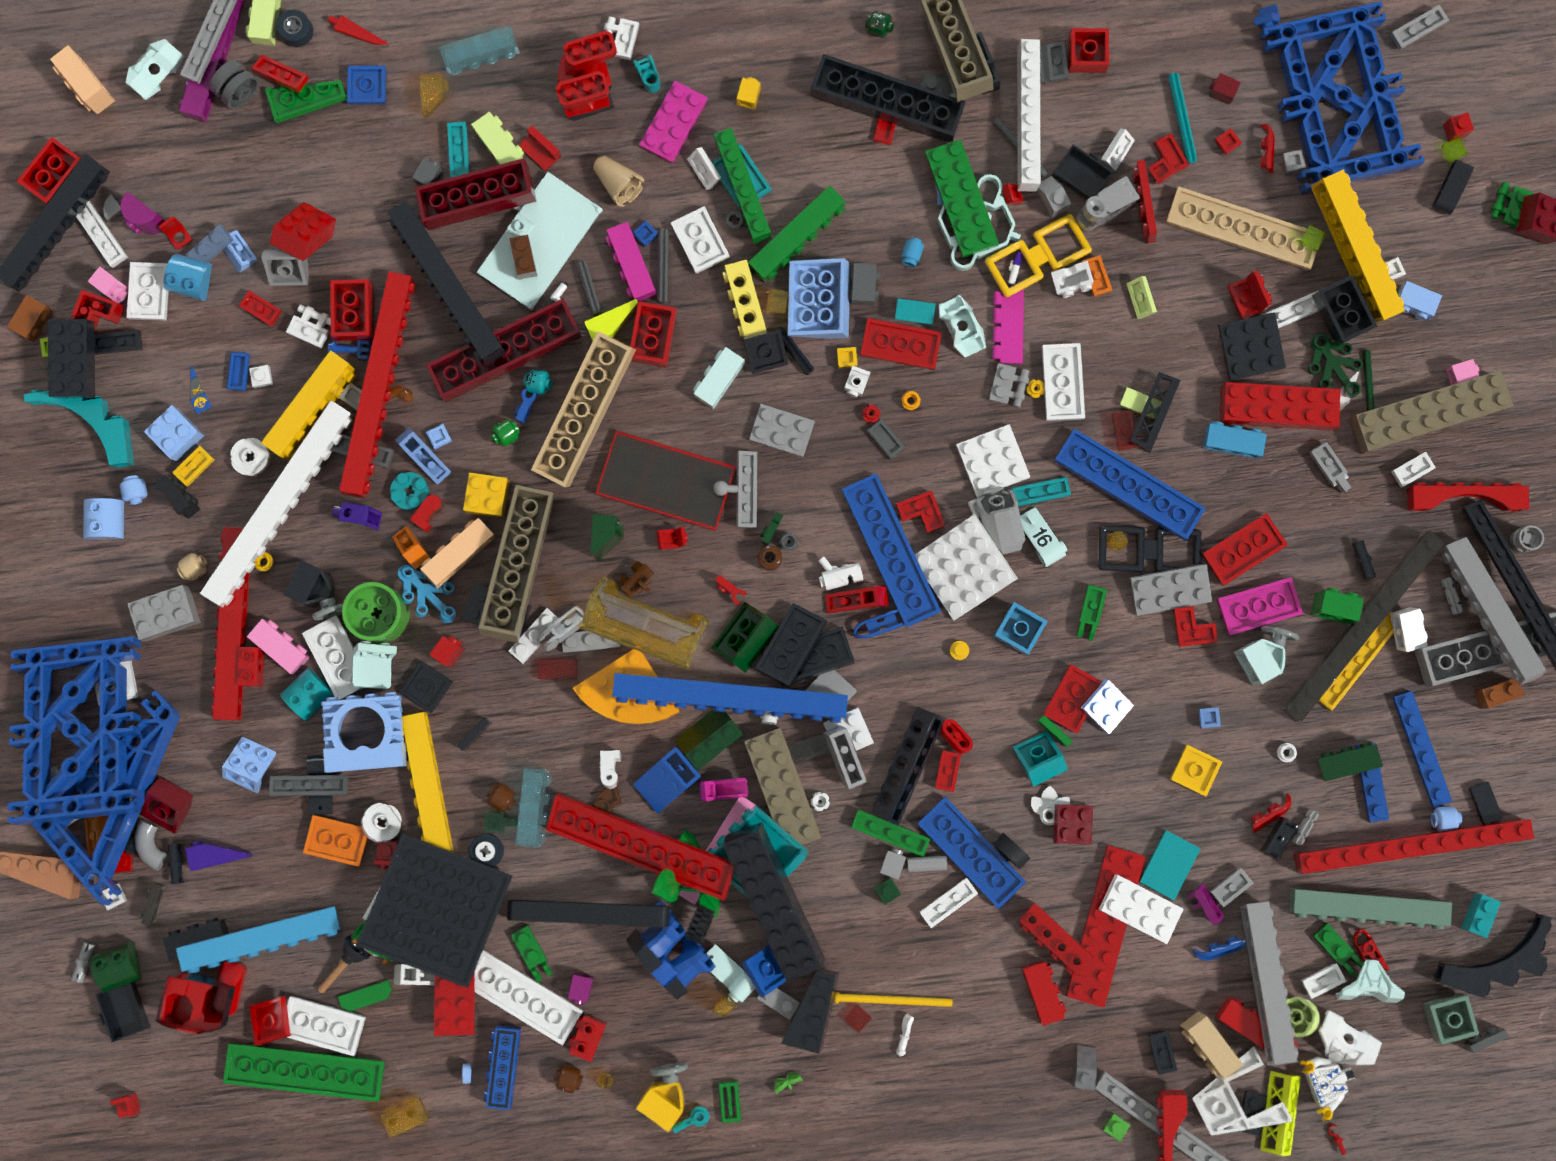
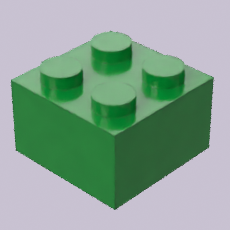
(1337, 606)

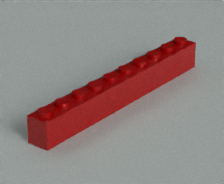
(229, 636)

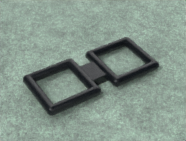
(1145, 548)

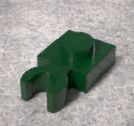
(768, 532)

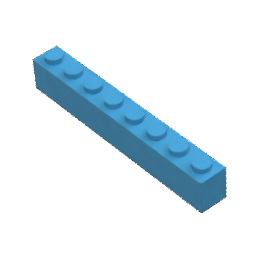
(258, 938)

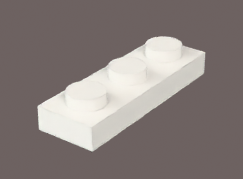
(527, 642)
(948, 902)

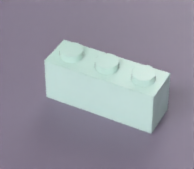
(718, 377)

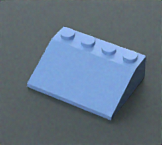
(819, 298)

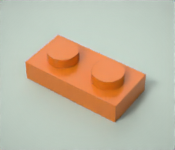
(1101, 281)

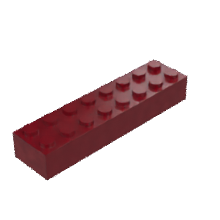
(522, 342)

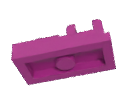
(1211, 909)

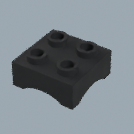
(181, 500)

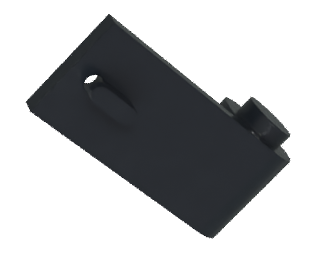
(315, 767)

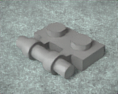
(1003, 383)

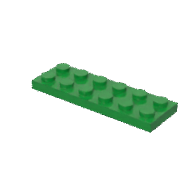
(961, 198)

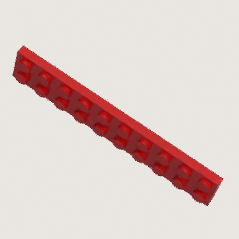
(640, 846)

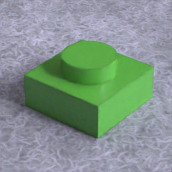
(1116, 1127)

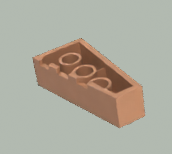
(41, 871)

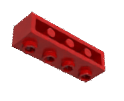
(1058, 940)

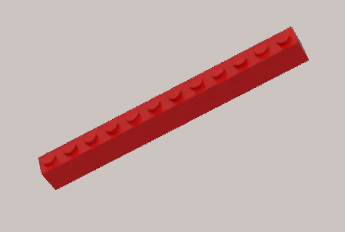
(376, 385)
(1413, 846)

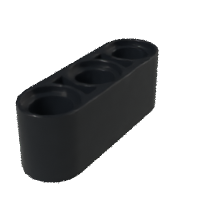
(1453, 187)

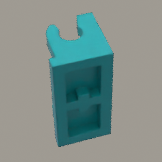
(915, 311)

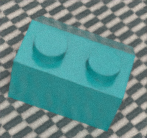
(1040, 758)

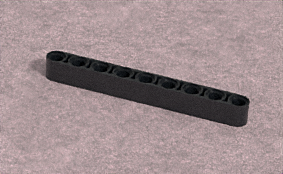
(588, 913)

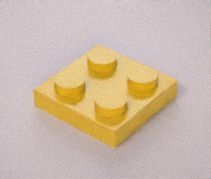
(1196, 770)

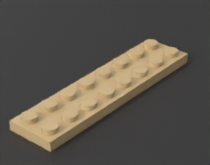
(1240, 227)

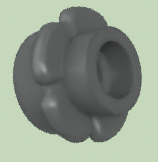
(783, 542)

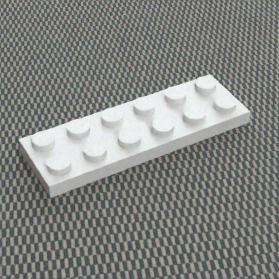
(525, 998)

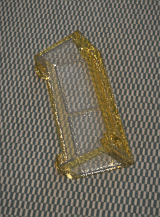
(643, 626)

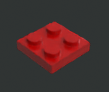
(270, 1021)

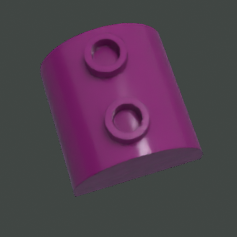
(139, 216)

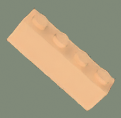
(457, 552)

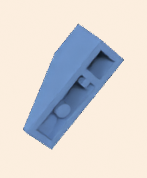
(423, 455)

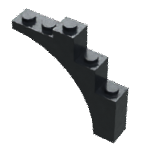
(1503, 970)

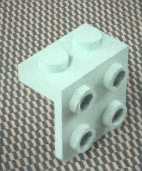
(372, 665)

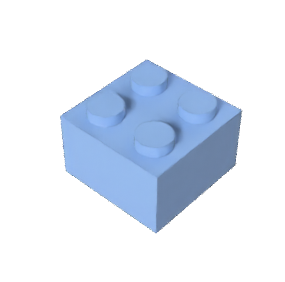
(174, 433)

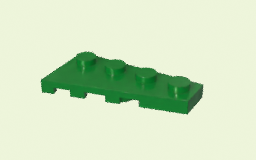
(289, 104)

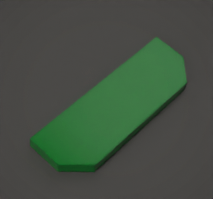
(365, 996)

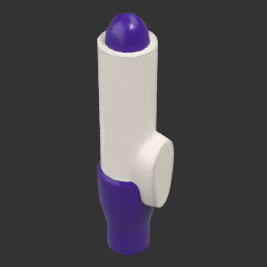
(1014, 268)

